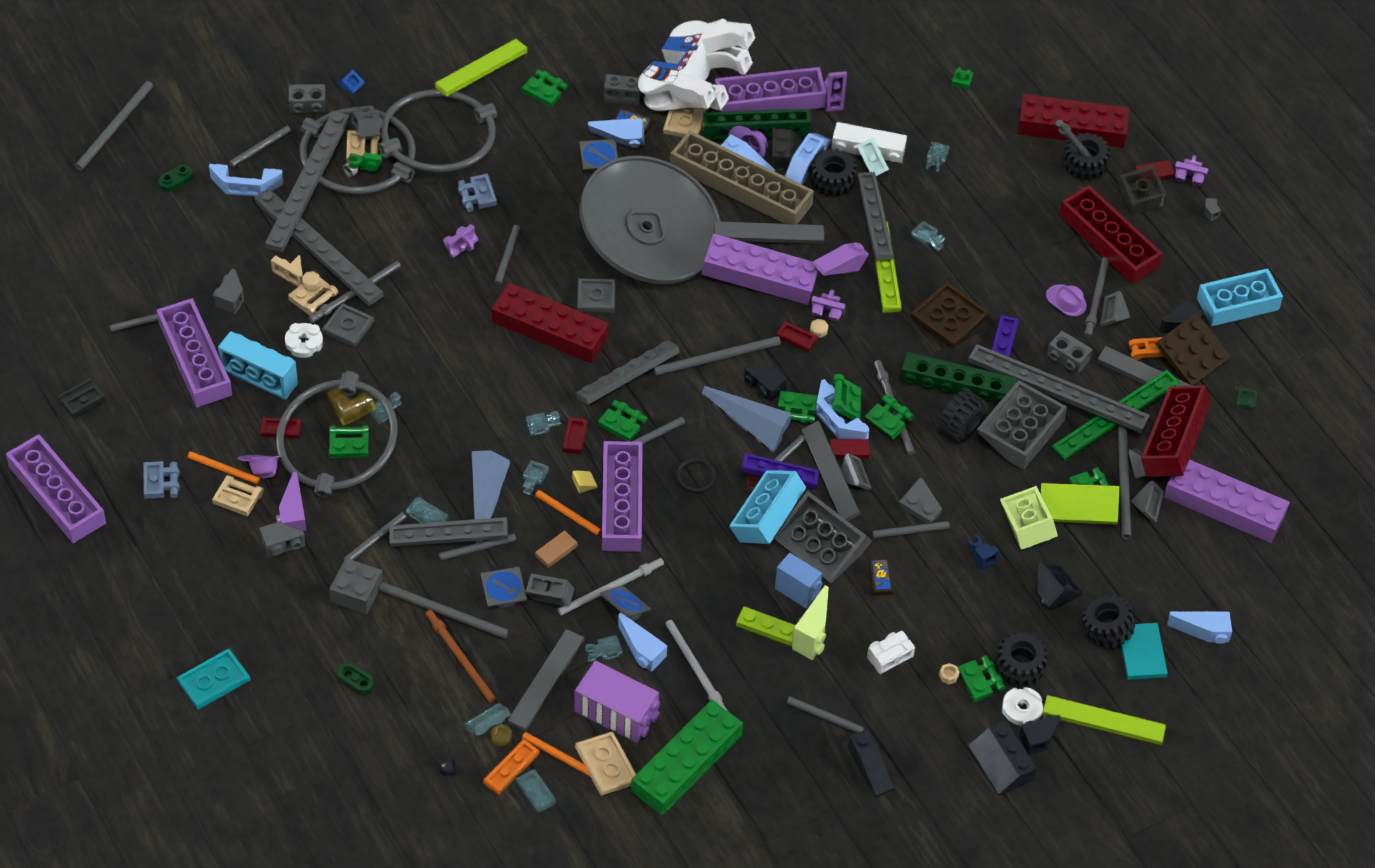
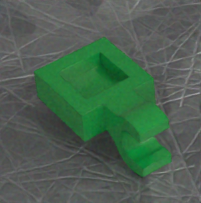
(366, 162)

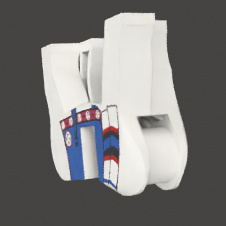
(689, 57)

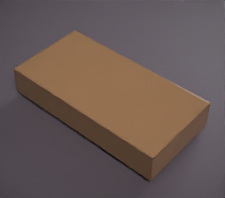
(556, 549)

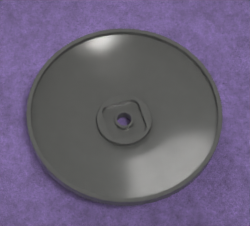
(652, 194)

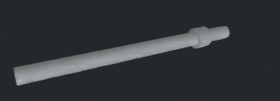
(643, 570)
(713, 695)

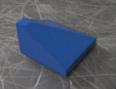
(351, 82)

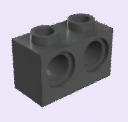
(621, 89)
(307, 98)
(366, 121)
(1069, 352)
(550, 590)

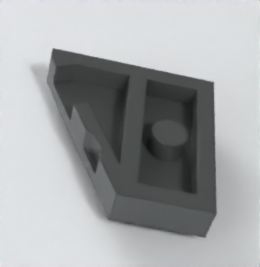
(921, 502)

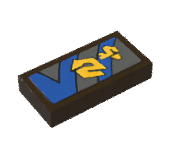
(626, 114)
(881, 576)

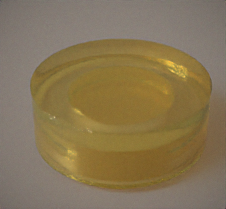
(501, 735)

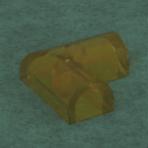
(347, 409)

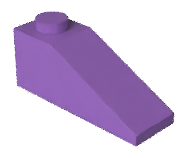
(835, 88)
(842, 260)
(291, 506)

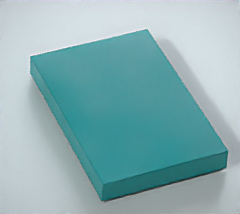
(1144, 653)
(213, 678)

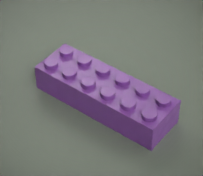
(775, 90)
(760, 269)
(194, 352)
(56, 488)
(622, 496)
(1228, 500)

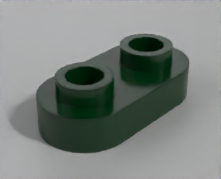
(175, 178)
(357, 678)

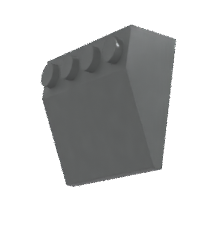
(1022, 423)
(821, 537)

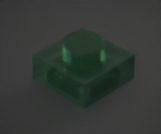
(1246, 398)

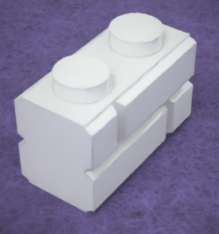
(890, 652)

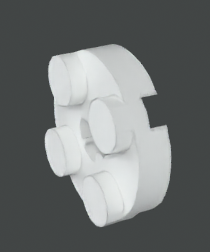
(300, 331)
(1022, 696)

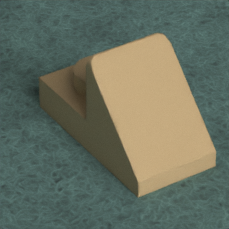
(290, 272)

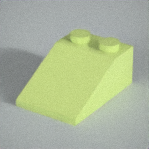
(1029, 517)
(810, 629)

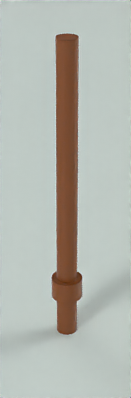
(440, 628)

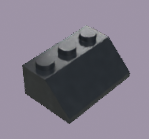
(1003, 758)

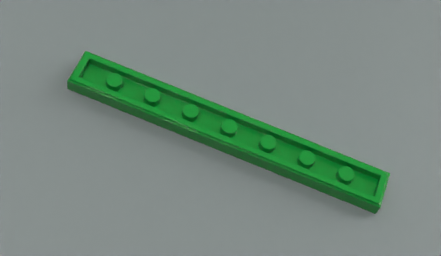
(1100, 426)

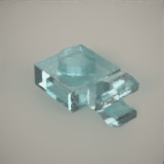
(926, 233)
(380, 413)
(540, 424)
(534, 474)

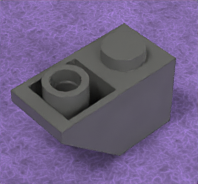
(230, 293)
(281, 538)

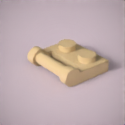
(357, 144)
(303, 297)
(236, 500)

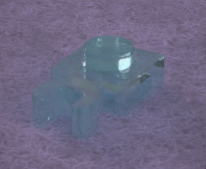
(937, 155)
(606, 647)

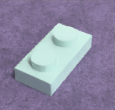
(872, 156)

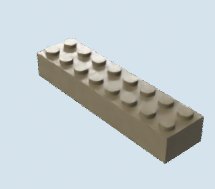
(742, 179)

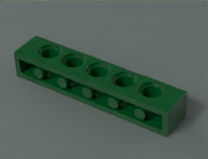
(718, 124)
(955, 377)

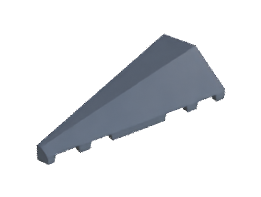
(759, 419)
(488, 478)

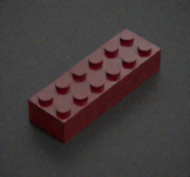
(1040, 115)
(1110, 234)
(550, 322)
(1175, 431)

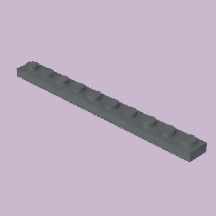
(307, 181)
(323, 251)
(1060, 388)

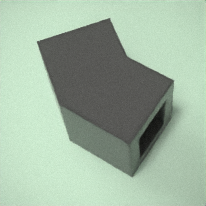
(1211, 209)

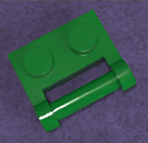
(846, 398)
(349, 446)

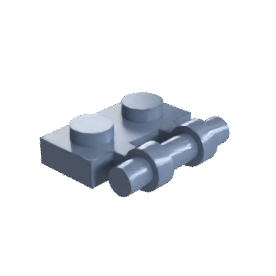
(483, 192)
(154, 480)

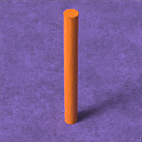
(224, 468)
(567, 512)
(555, 753)

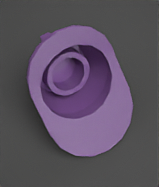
(754, 139)
(1067, 299)
(262, 465)

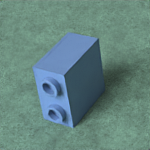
(798, 580)

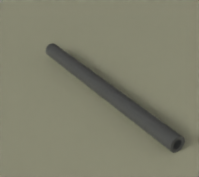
(114, 125)
(717, 355)
(1124, 482)
(444, 610)

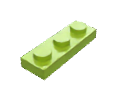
(766, 626)

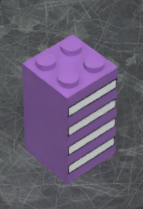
(617, 702)

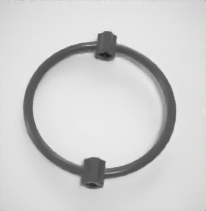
(393, 147)
(399, 172)
(347, 385)

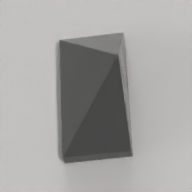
(1114, 309)
(1135, 458)
(854, 472)
(1149, 500)

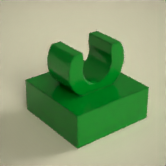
(962, 78)

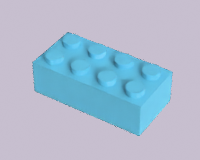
(1239, 297)
(258, 365)
(767, 507)

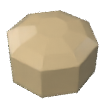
(311, 280)
(819, 328)
(949, 673)

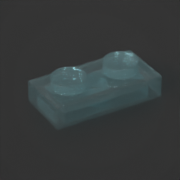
(425, 512)
(487, 719)
(536, 791)

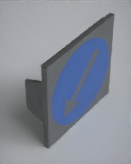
(597, 153)
(503, 587)
(625, 602)

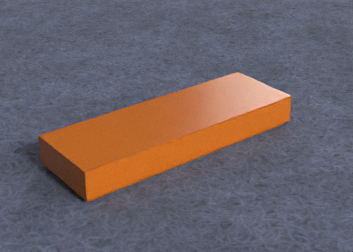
(511, 767)

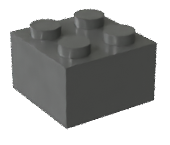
(356, 586)

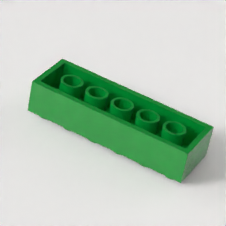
(686, 757)

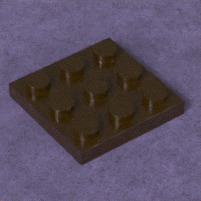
(949, 314)
(1192, 350)

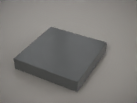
(596, 295)
(348, 325)

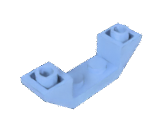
(804, 155)
(244, 186)
(851, 430)

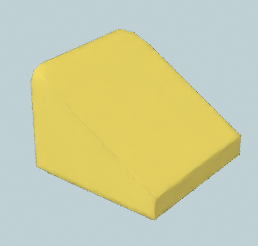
(583, 481)

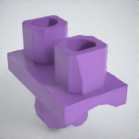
(1190, 168)
(461, 241)
(829, 303)

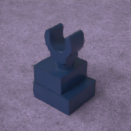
(983, 553)

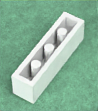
(847, 137)

